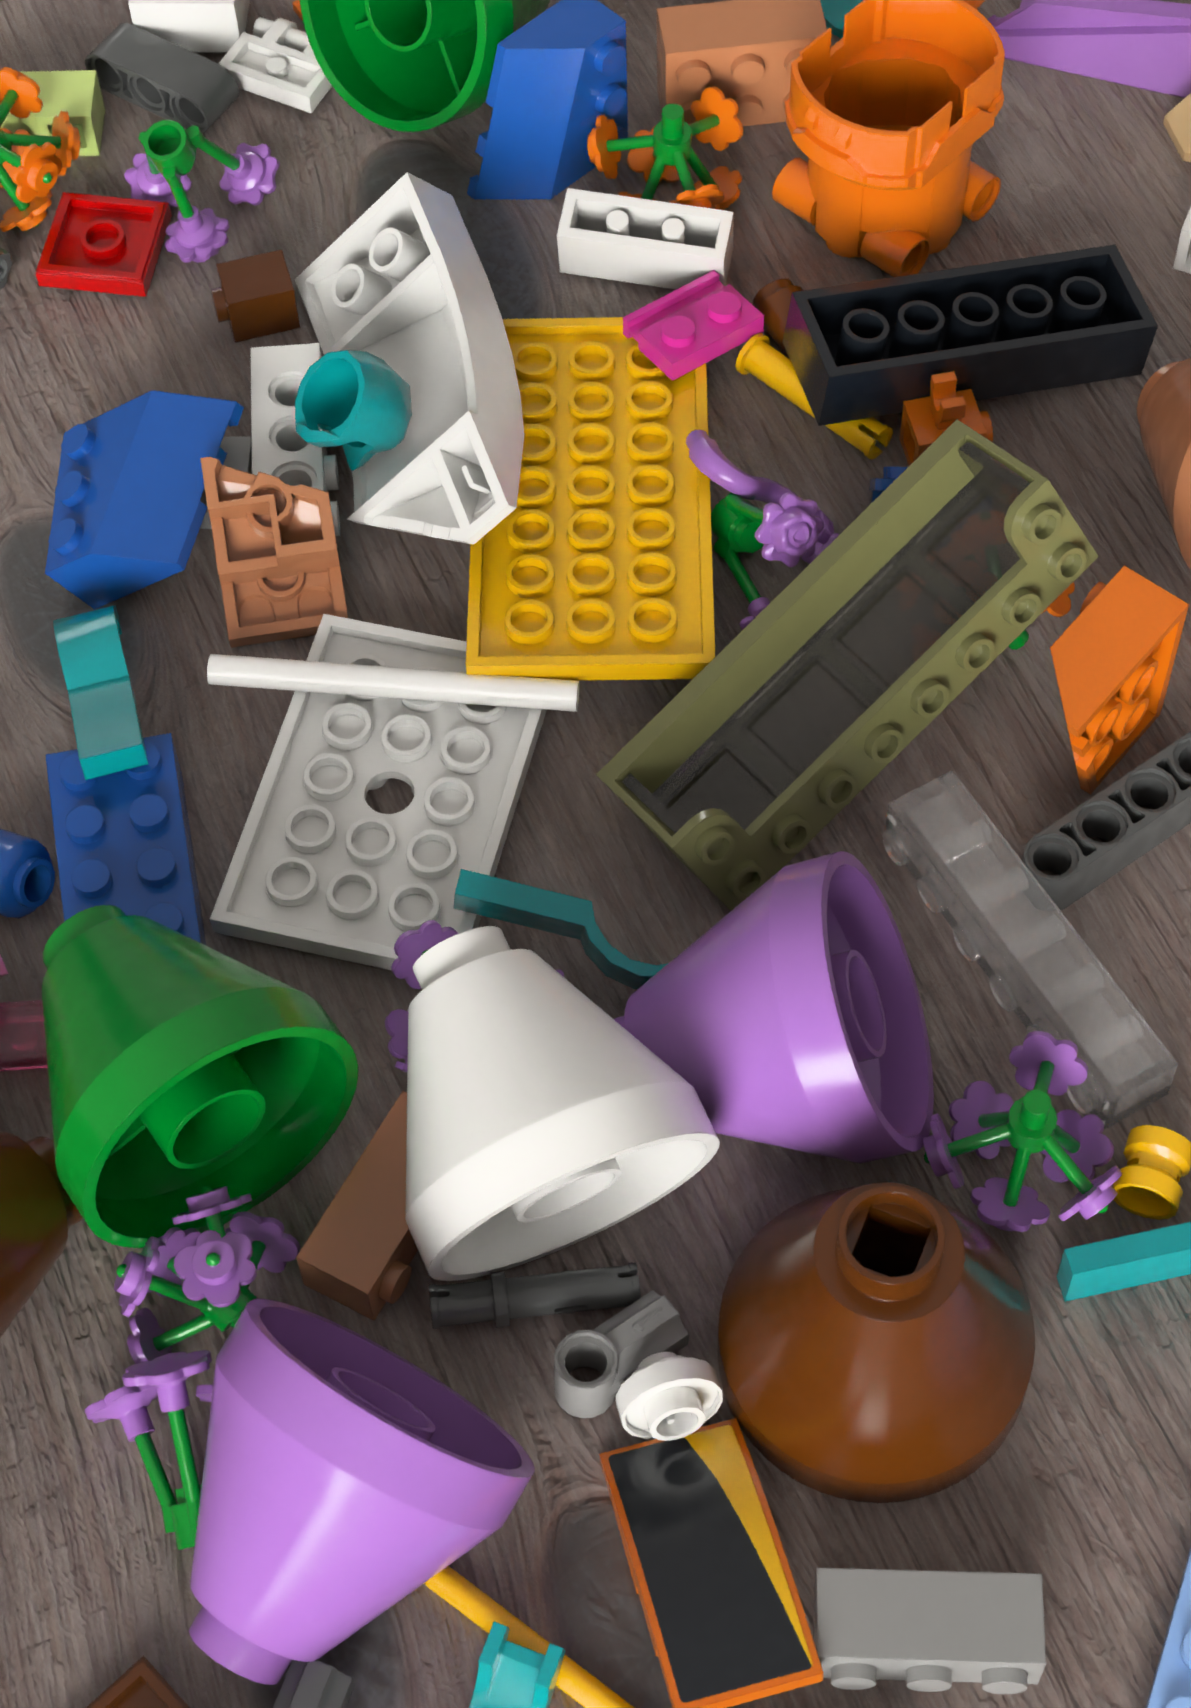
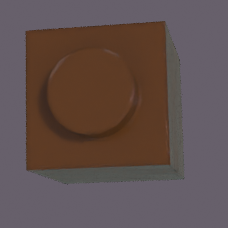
(256, 296)

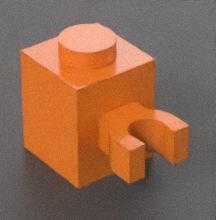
(930, 416)

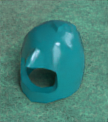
(356, 401)

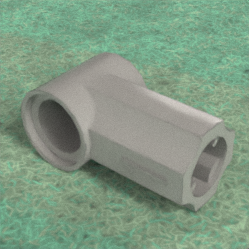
(615, 1351)

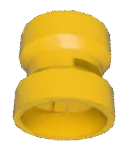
(1152, 1172)

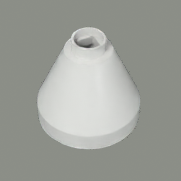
(530, 1112)

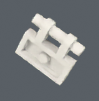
(277, 64)

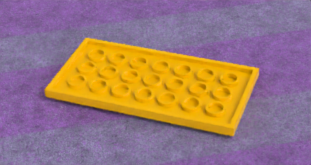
(611, 522)

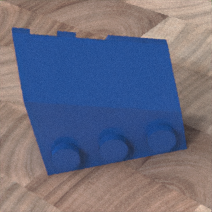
(546, 99)
(133, 493)

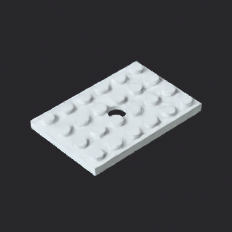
(329, 869)

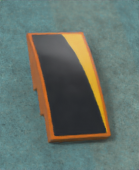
(710, 1569)

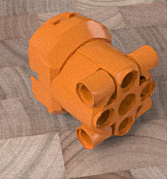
(893, 130)

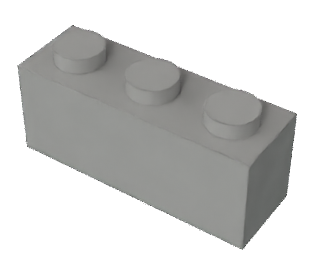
(929, 1628)

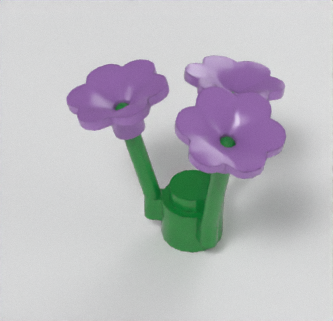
(164, 1380)

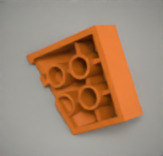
(1116, 669)

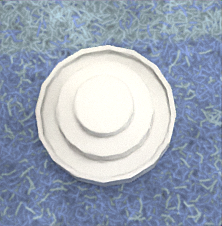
(668, 1397)

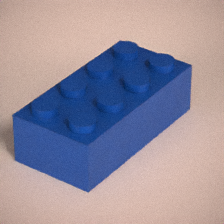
(126, 839)

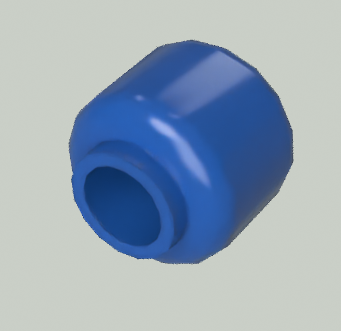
(25, 874)

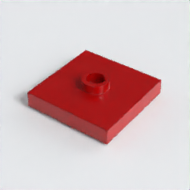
(103, 244)

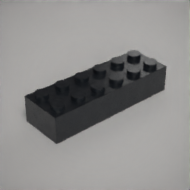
(993, 324)

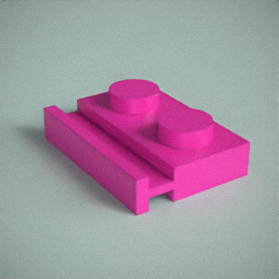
(693, 325)

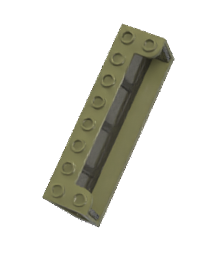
(850, 662)

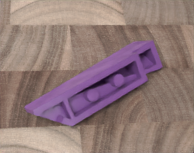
(1107, 40)

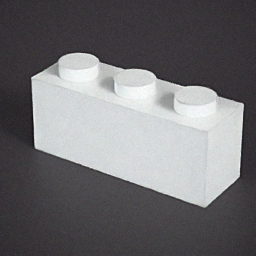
(642, 239)

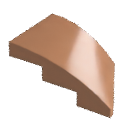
(272, 554)

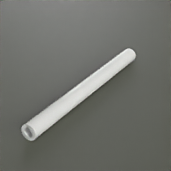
(393, 682)

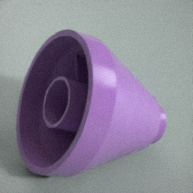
(799, 1018)
(331, 1488)

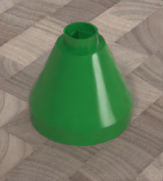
(412, 59)
(179, 1074)

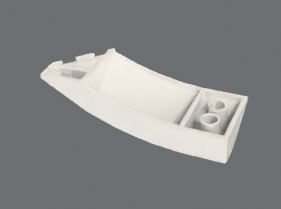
(420, 300)

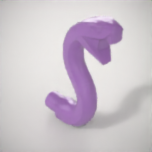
(710, 461)

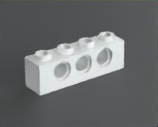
(275, 443)

